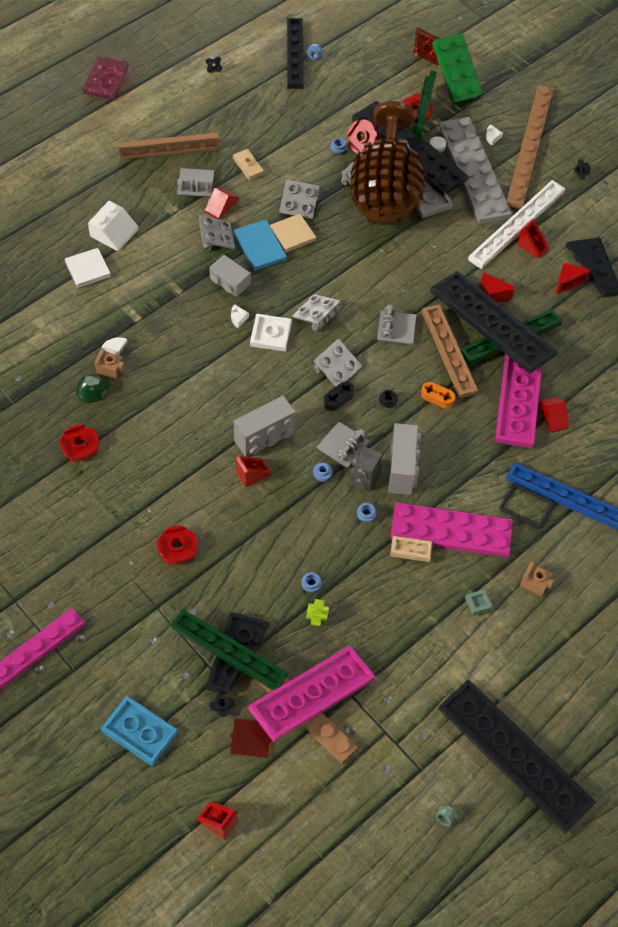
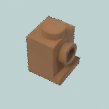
(109, 364)
(536, 579)

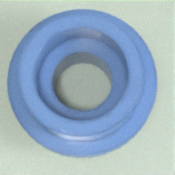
(316, 48)
(338, 146)
(322, 476)
(366, 507)
(311, 577)

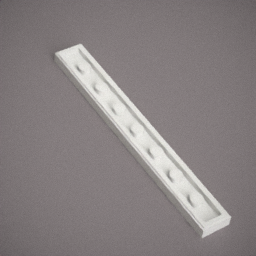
(513, 226)

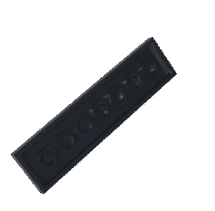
(439, 170)
(494, 322)
(517, 756)

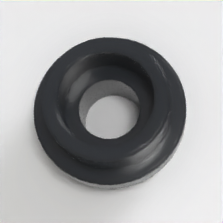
(388, 394)

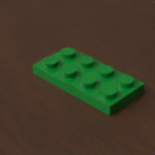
(457, 68)

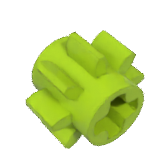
(317, 612)

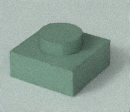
(478, 602)

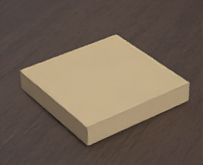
(293, 233)

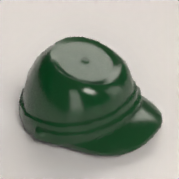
(92, 387)

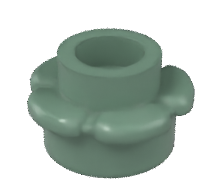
(446, 815)

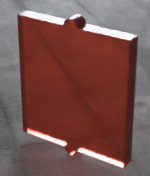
(249, 739)

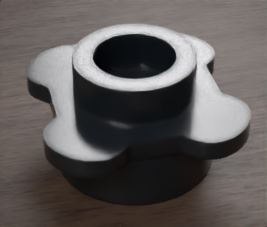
(210, 61)
(582, 169)
(222, 710)

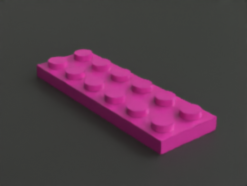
(518, 405)
(453, 529)
(311, 693)

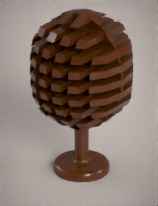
(389, 174)

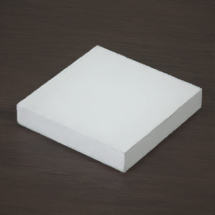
(87, 268)
(271, 332)

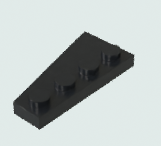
(594, 257)
(245, 631)

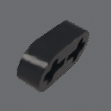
(341, 398)

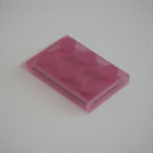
(105, 77)

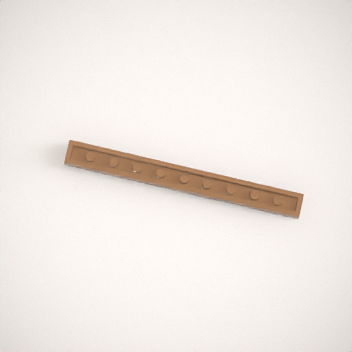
(529, 147)

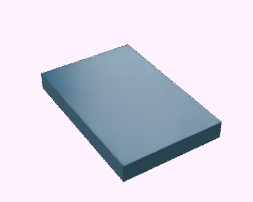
(260, 245)
(139, 730)

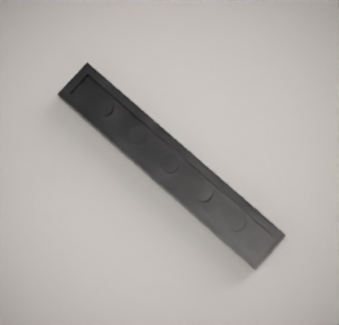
(295, 53)

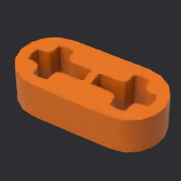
(437, 395)

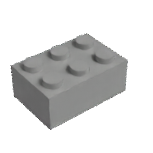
(264, 426)
(404, 459)

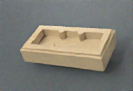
(248, 164)
(411, 548)

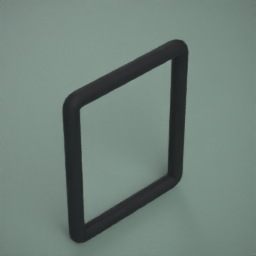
(520, 517)

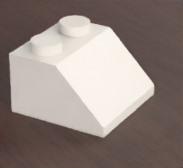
(112, 226)

